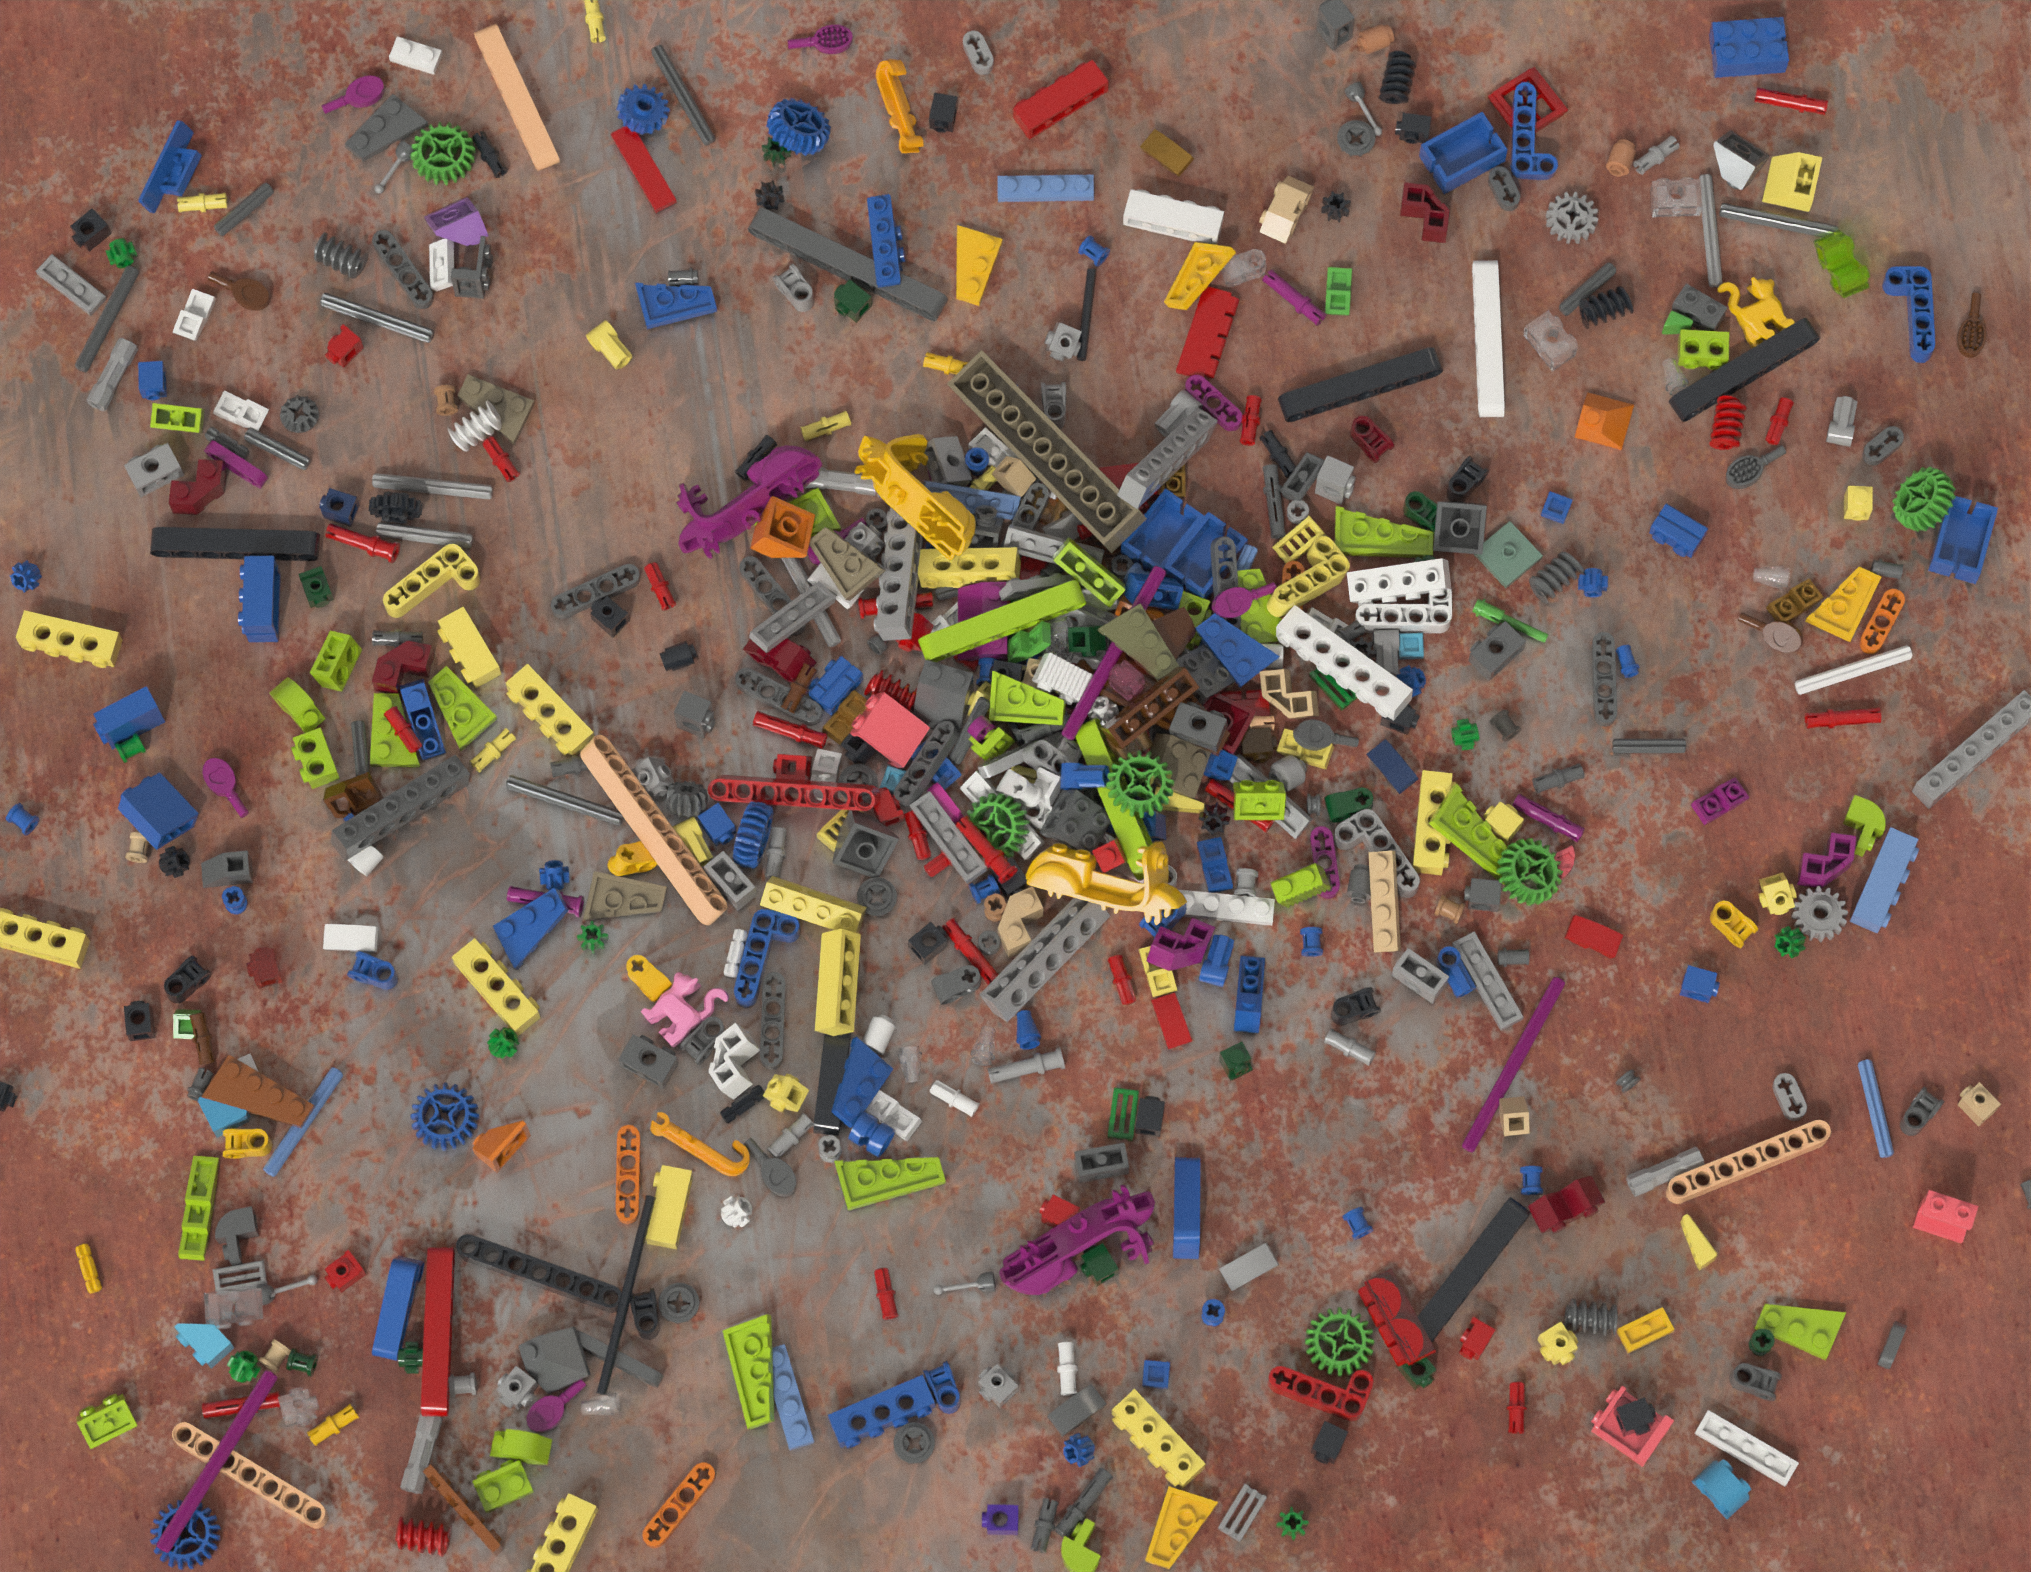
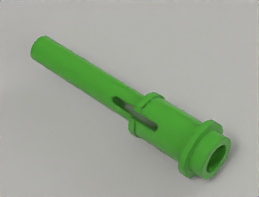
(1497, 615)

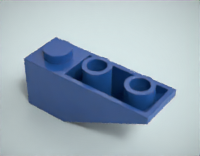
(422, 718)
(1249, 994)

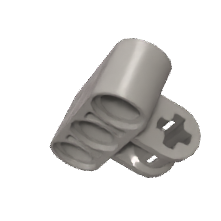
(1060, 752)

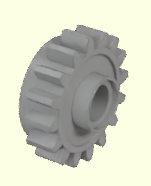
(1821, 902)

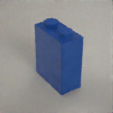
(128, 716)
(157, 810)

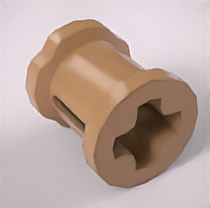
(445, 400)
(991, 901)
(1449, 909)

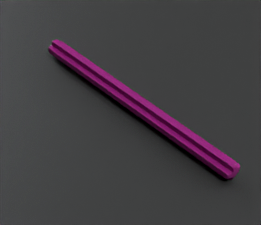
(1109, 661)
(1513, 1064)
(216, 1461)

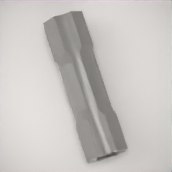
(120, 359)
(842, 481)
(1651, 1177)
(426, 1435)

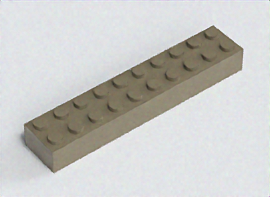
(1046, 451)

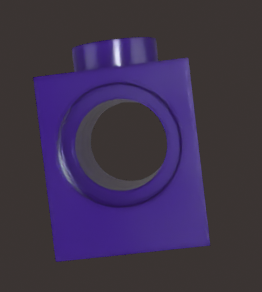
(1011, 1525)

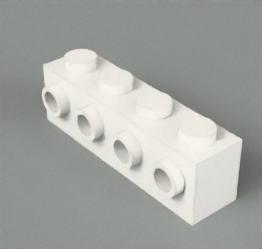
(1173, 217)
(1399, 581)

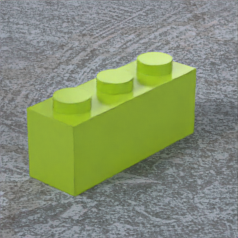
(1089, 572)

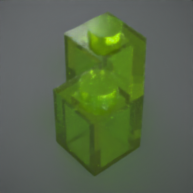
(1836, 255)

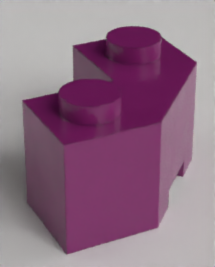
(1820, 869)
(1179, 951)

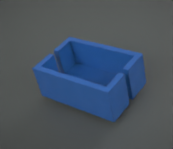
(1748, 47)
(1463, 153)
(1161, 532)
(1963, 540)
(1192, 561)
(260, 598)

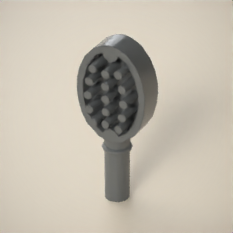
(1748, 469)
(1318, 735)
(774, 1171)

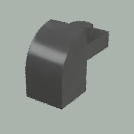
(236, 1226)

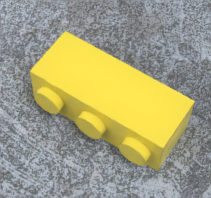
(468, 648)
(669, 1206)

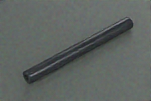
(1086, 313)

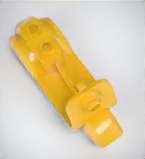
(933, 514)
(1074, 875)

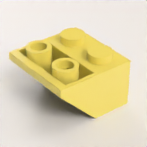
(1792, 180)

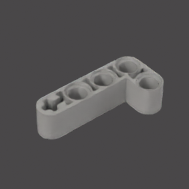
(1368, 836)

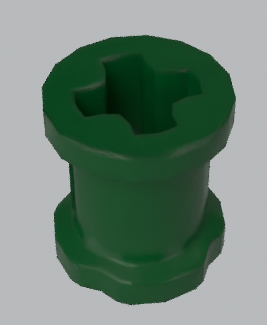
(1754, 1345)
(309, 1368)

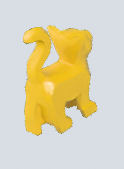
(1757, 315)

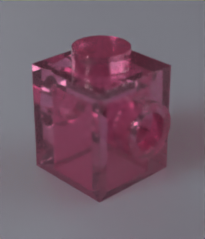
(1126, 680)

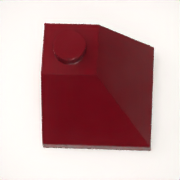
(1238, 719)

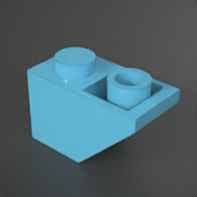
(206, 1340)

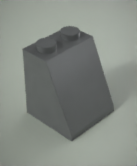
(943, 695)

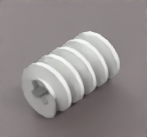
(476, 428)

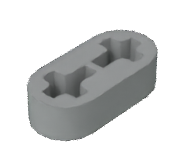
(983, 51)
(1784, 1099)

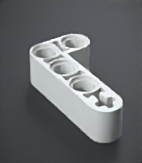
(1403, 612)

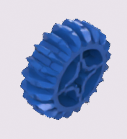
(798, 126)
(753, 834)
(437, 1122)
(180, 1544)

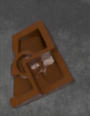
(1176, 630)
(352, 795)

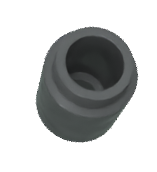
(1359, 884)

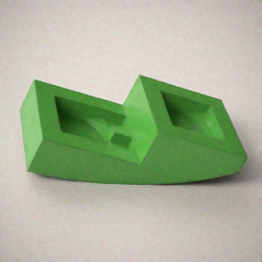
(1338, 291)
(1026, 645)

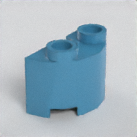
(1722, 1487)

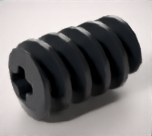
(1397, 78)
(1605, 305)

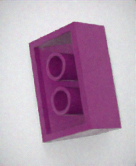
(974, 601)

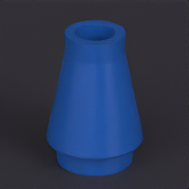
(977, 460)
(1027, 1031)

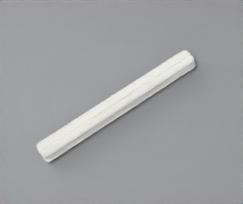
(1853, 669)

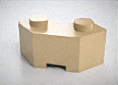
(1287, 206)
(1278, 690)
(1020, 910)

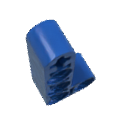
(1527, 131)
(1916, 313)
(760, 958)
(1186, 1208)
(396, 1306)

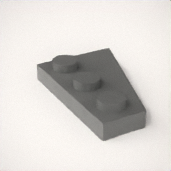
(387, 125)

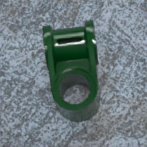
(1423, 516)
(1345, 804)

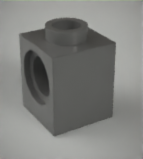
(1483, 895)

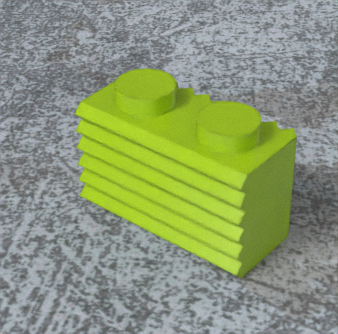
(1300, 885)

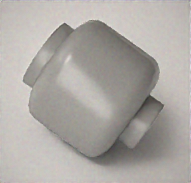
(1289, 772)

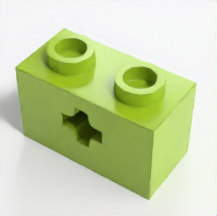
(177, 418)

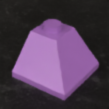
(458, 223)

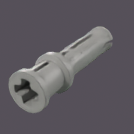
(1039, 1063)

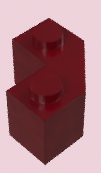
(1420, 202)
(192, 497)
(406, 658)
(784, 658)
(1562, 1207)

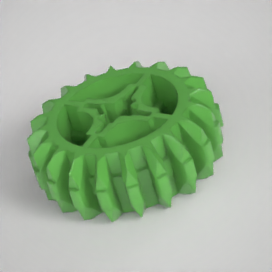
(432, 167)
(1924, 499)
(1126, 798)
(998, 817)
(1543, 885)
(1350, 1346)

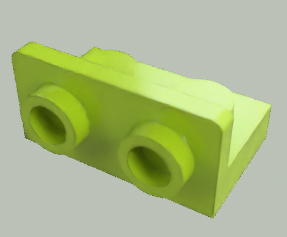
(995, 744)
(1259, 800)
(106, 1420)
(502, 1485)

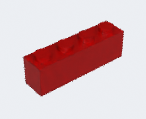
(1060, 99)

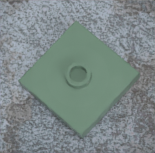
(1508, 554)

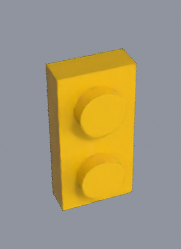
(1645, 1330)

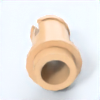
(1258, 722)

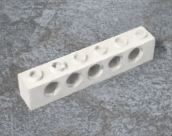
(1299, 622)

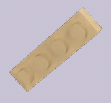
(1384, 901)

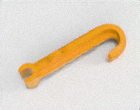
(897, 104)
(700, 1149)

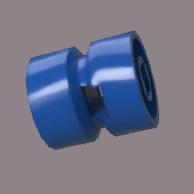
(871, 1134)

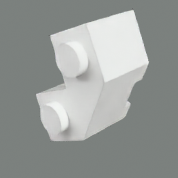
(732, 1050)

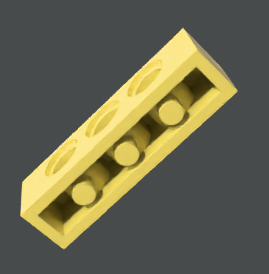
(969, 568)
(35, 624)
(529, 681)
(1423, 859)
(812, 905)
(70, 954)
(516, 1019)
(567, 1508)

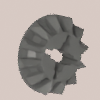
(1356, 129)
(302, 423)
(852, 774)
(877, 886)
(670, 1295)
(914, 1431)

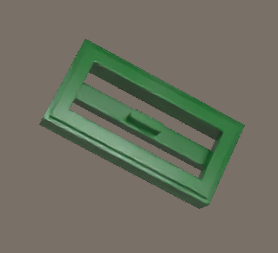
(1349, 699)
(1121, 1135)

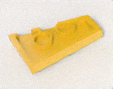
(975, 263)
(1197, 273)
(1846, 606)
(1177, 1525)

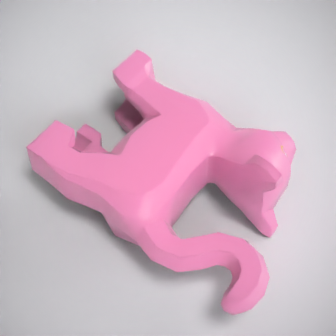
(679, 1011)

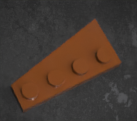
(252, 1091)
(458, 1503)

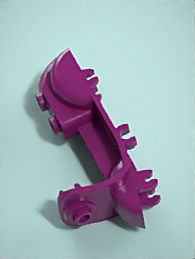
(777, 475)
(1049, 1259)

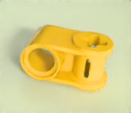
(631, 859)
(1734, 924)
(650, 980)
(240, 1143)

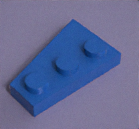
(672, 304)
(1234, 649)
(527, 926)
(861, 1082)

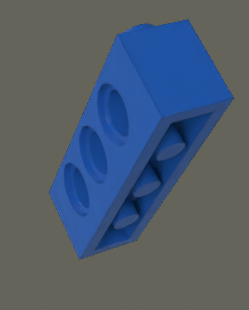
(842, 1420)

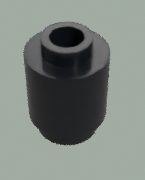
(678, 656)

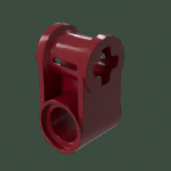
(1374, 442)

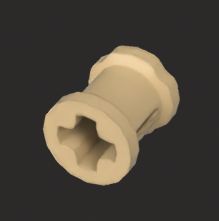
(138, 848)
(275, 1356)

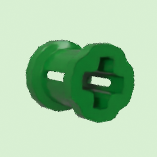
(130, 748)

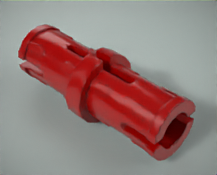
(1250, 420)

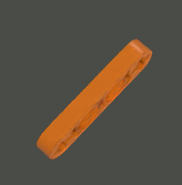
(624, 1174)
(674, 1502)

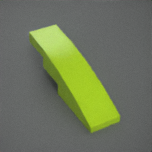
(198, 1208)

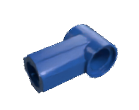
(1079, 776)
(1216, 966)
(1459, 978)

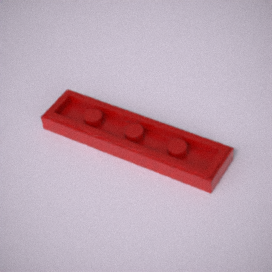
(643, 168)

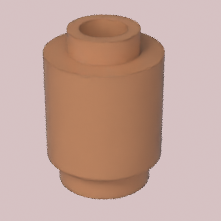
(1375, 38)
(1621, 158)

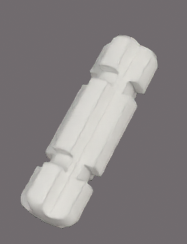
(735, 953)

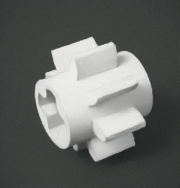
(1103, 709)
(736, 1211)

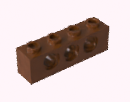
(1149, 707)

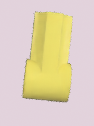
(606, 340)
(692, 837)

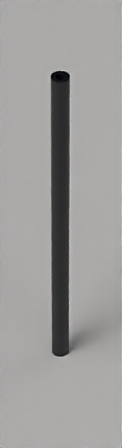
(626, 1295)

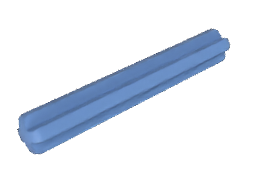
(1875, 1108)

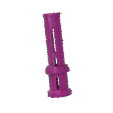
(525, 896)

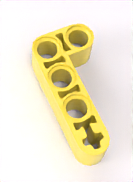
(1323, 570)
(430, 584)

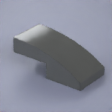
(1076, 1410)

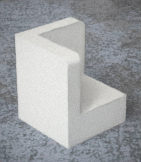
(1049, 784)

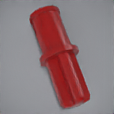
(1779, 421)
(500, 459)
(659, 586)
(403, 729)
(917, 835)
(937, 864)
(1122, 979)
(885, 1294)
(1516, 1408)

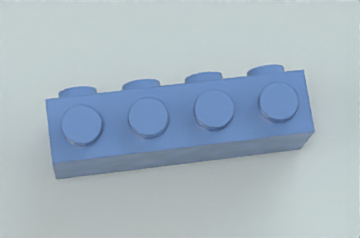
(1884, 880)

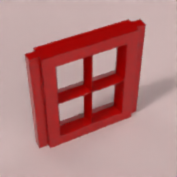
(1545, 92)

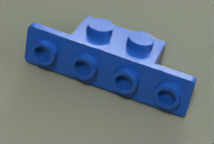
(172, 168)
(885, 241)

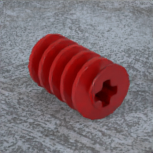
(1727, 423)
(901, 695)
(423, 1537)

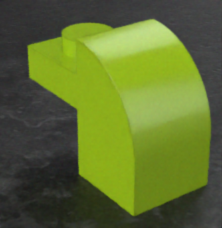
(297, 704)
(1869, 819)
(521, 1446)
(1075, 1554)

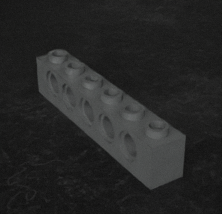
(400, 807)

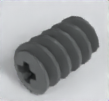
(339, 258)
(1553, 575)
(1591, 1317)

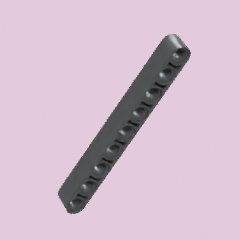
(844, 263)

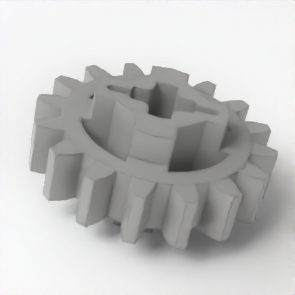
(1561, 216)

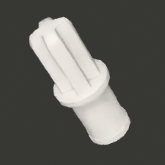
(954, 1098)

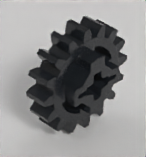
(395, 507)

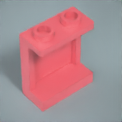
(889, 729)
(1945, 1216)
(1635, 1447)

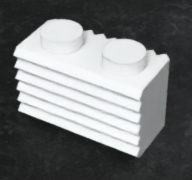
(1061, 678)

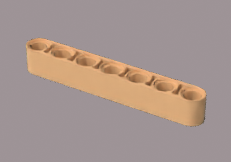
(516, 97)
(1755, 1152)
(259, 1483)

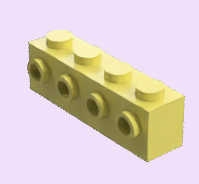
(837, 982)
(1158, 1439)

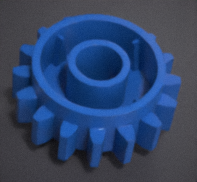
(642, 109)

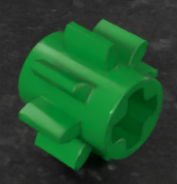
(121, 253)
(1465, 734)
(593, 930)
(1790, 942)
(503, 1042)
(243, 1366)
(1297, 1519)

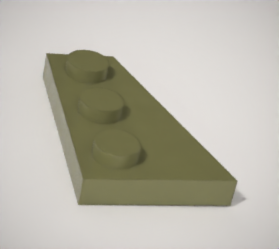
(1141, 641)

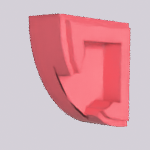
(1567, 857)

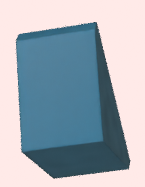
(223, 1116)

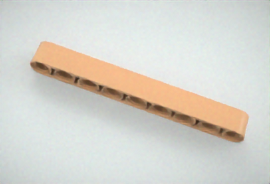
(653, 830)

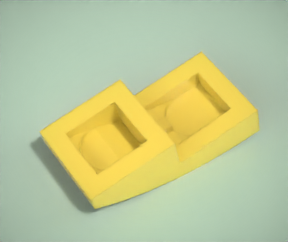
(1289, 746)
(1159, 979)

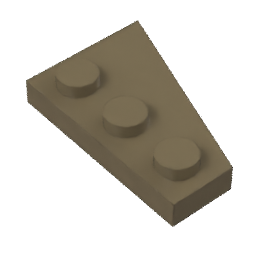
(510, 406)
(844, 563)
(620, 896)

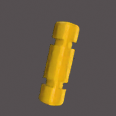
(88, 1268)

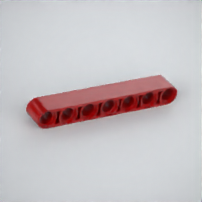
(805, 788)
(437, 1331)

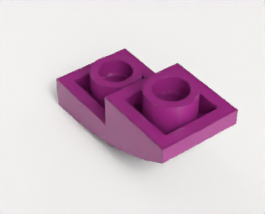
(1720, 801)

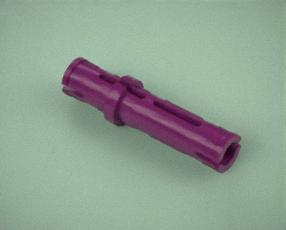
(1301, 303)
(1553, 820)

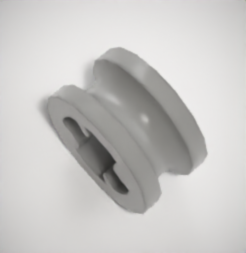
(1290, 509)

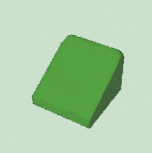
(1676, 322)
(182, 1025)

